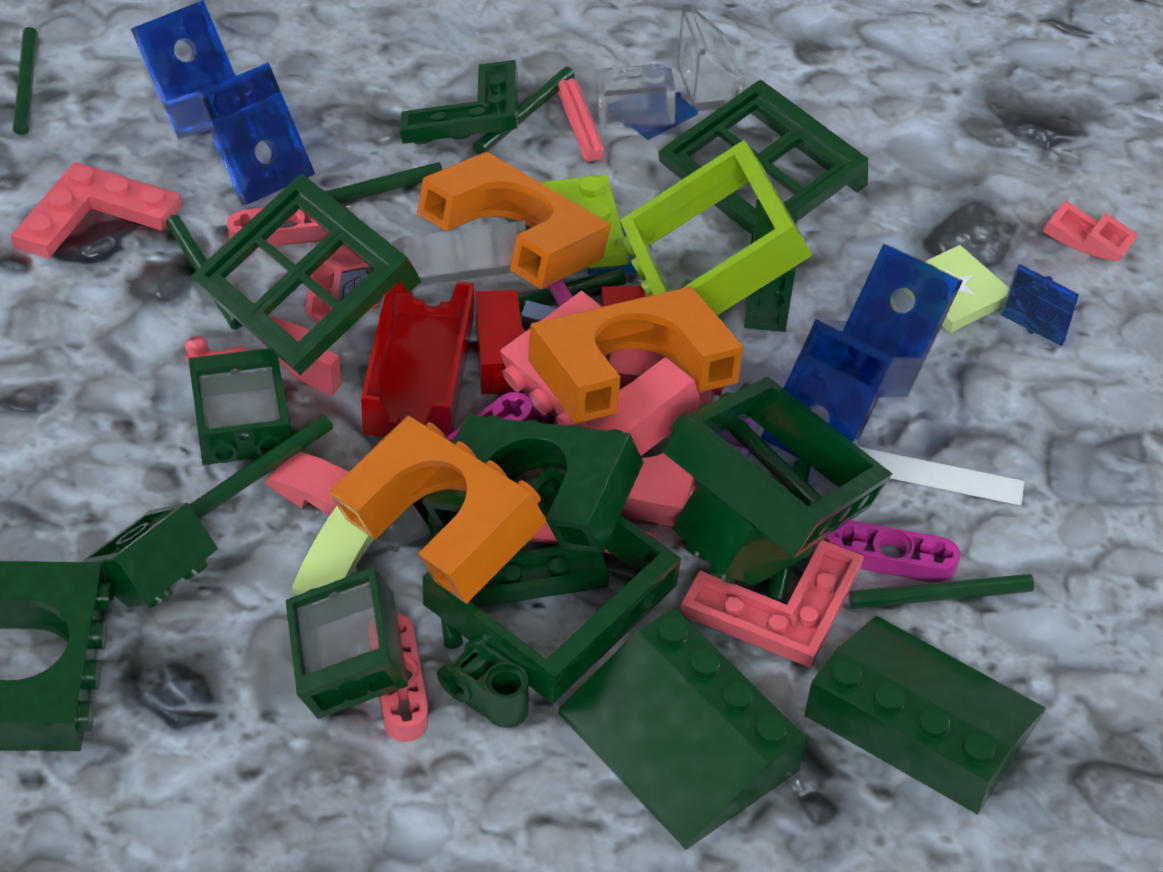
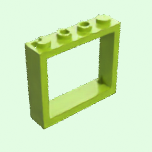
(708, 185)

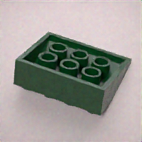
(922, 712)
(684, 729)

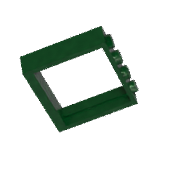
(755, 493)
(553, 676)

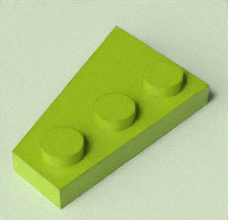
(596, 196)

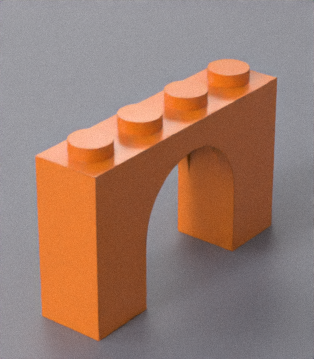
(562, 232)
(675, 324)
(419, 461)

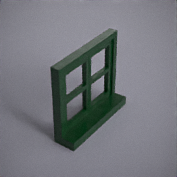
(796, 128)
(344, 229)

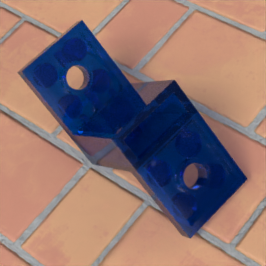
(233, 106)
(877, 348)

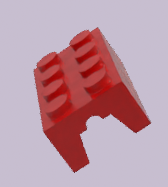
(417, 361)

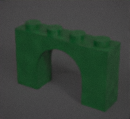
(596, 483)
(70, 601)

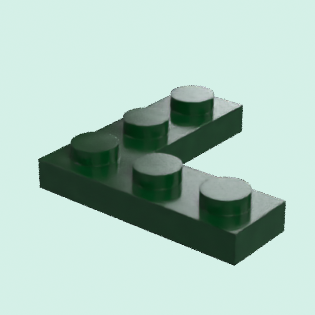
(492, 112)
(544, 574)

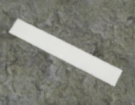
(950, 477)

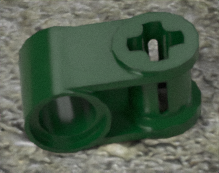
(488, 684)

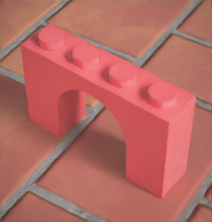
(644, 406)
(661, 484)

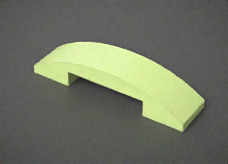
(332, 554)

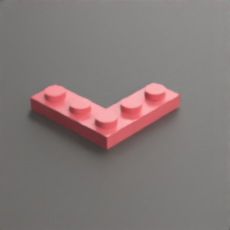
(87, 189)
(787, 630)

